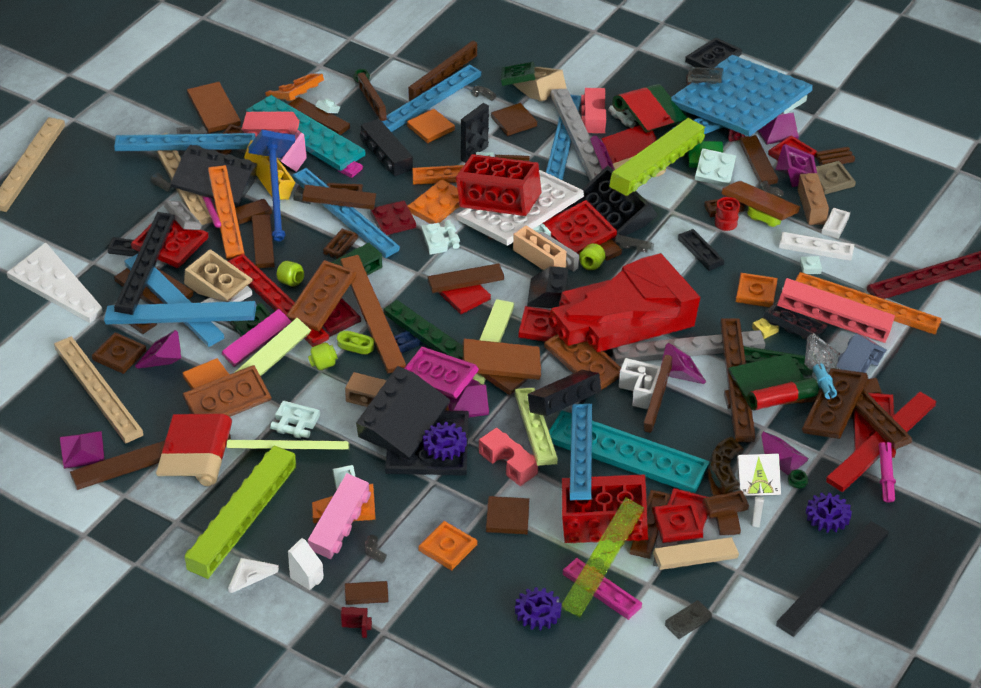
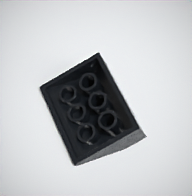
(194, 177)
(621, 211)
(401, 413)

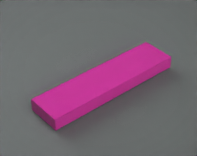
(256, 338)
(607, 592)

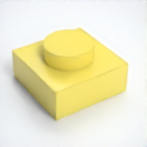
(765, 327)

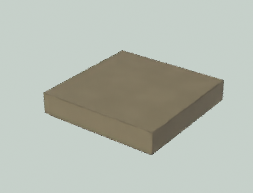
(834, 177)

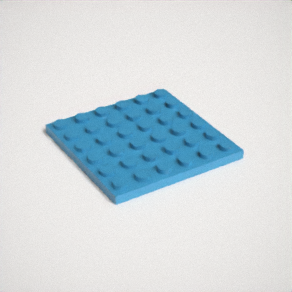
(745, 98)

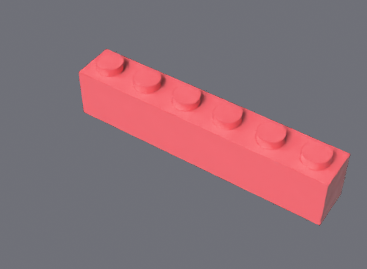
(836, 310)

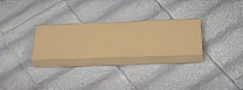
(695, 553)

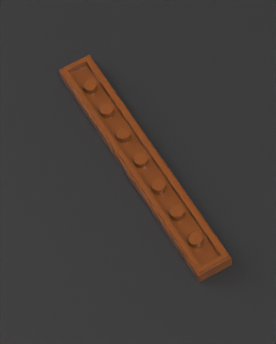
(374, 315)

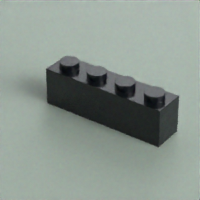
(386, 147)
(564, 392)

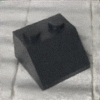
(547, 287)

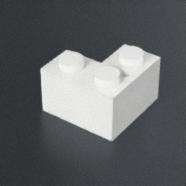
(640, 379)

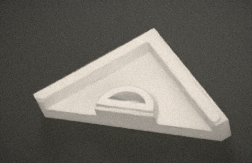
(757, 511)
(249, 572)

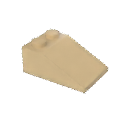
(544, 82)
(215, 277)

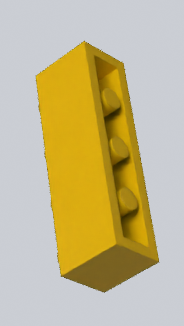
(285, 181)

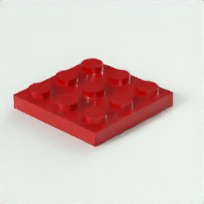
(580, 227)
(178, 246)

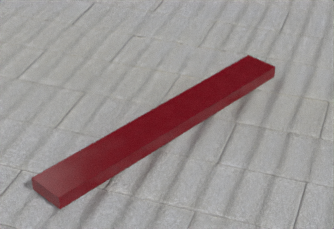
(926, 276)

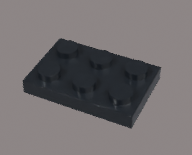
(712, 54)
(474, 131)
(794, 322)

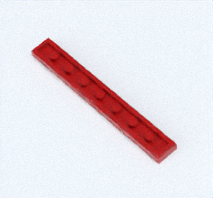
(273, 294)
(869, 452)

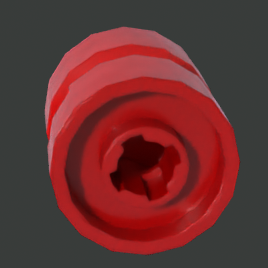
(727, 213)

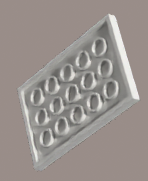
(554, 198)

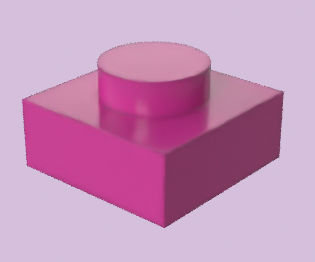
(352, 169)

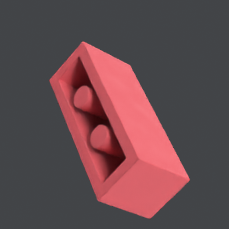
(272, 121)

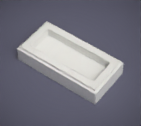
(835, 223)

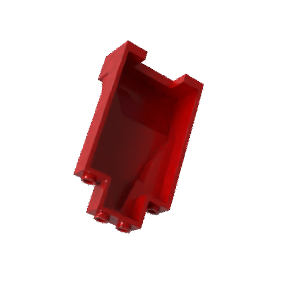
(633, 306)

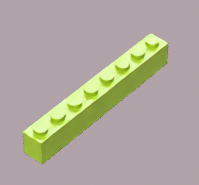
(657, 157)
(240, 512)

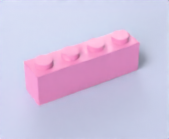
(339, 515)

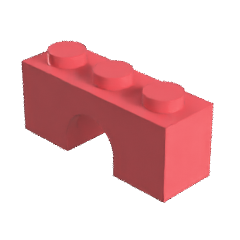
(594, 110)
(520, 464)

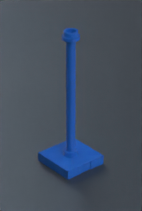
(275, 146)

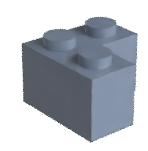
(860, 354)

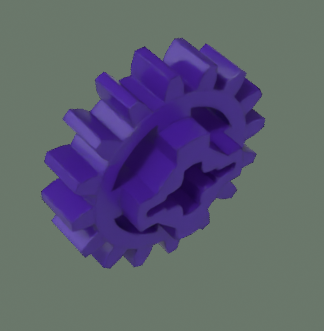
(444, 441)
(828, 512)
(538, 608)

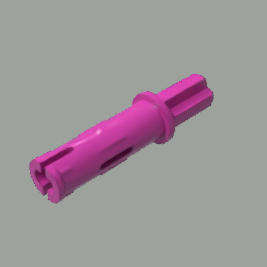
(887, 479)

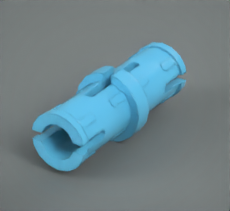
(824, 381)

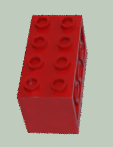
(498, 185)
(589, 519)

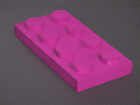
(442, 371)

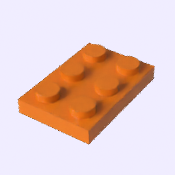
(436, 203)

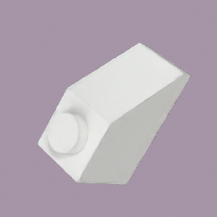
(305, 565)

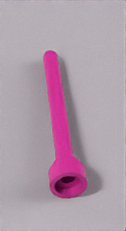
(213, 214)

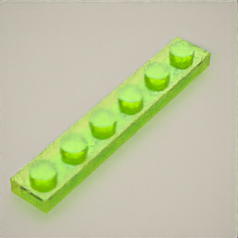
(602, 557)

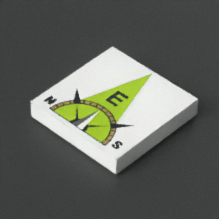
(759, 474)

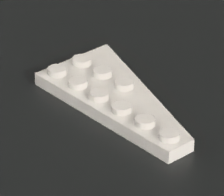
(51, 279)

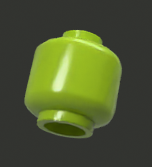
(592, 256)
(290, 273)
(322, 356)

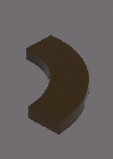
(720, 464)

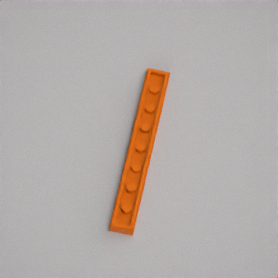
(903, 314)

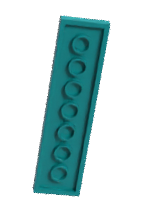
(318, 138)
(636, 454)

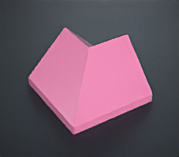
(296, 154)

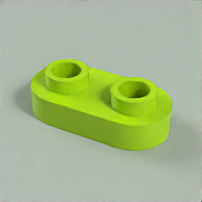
(758, 215)
(355, 342)

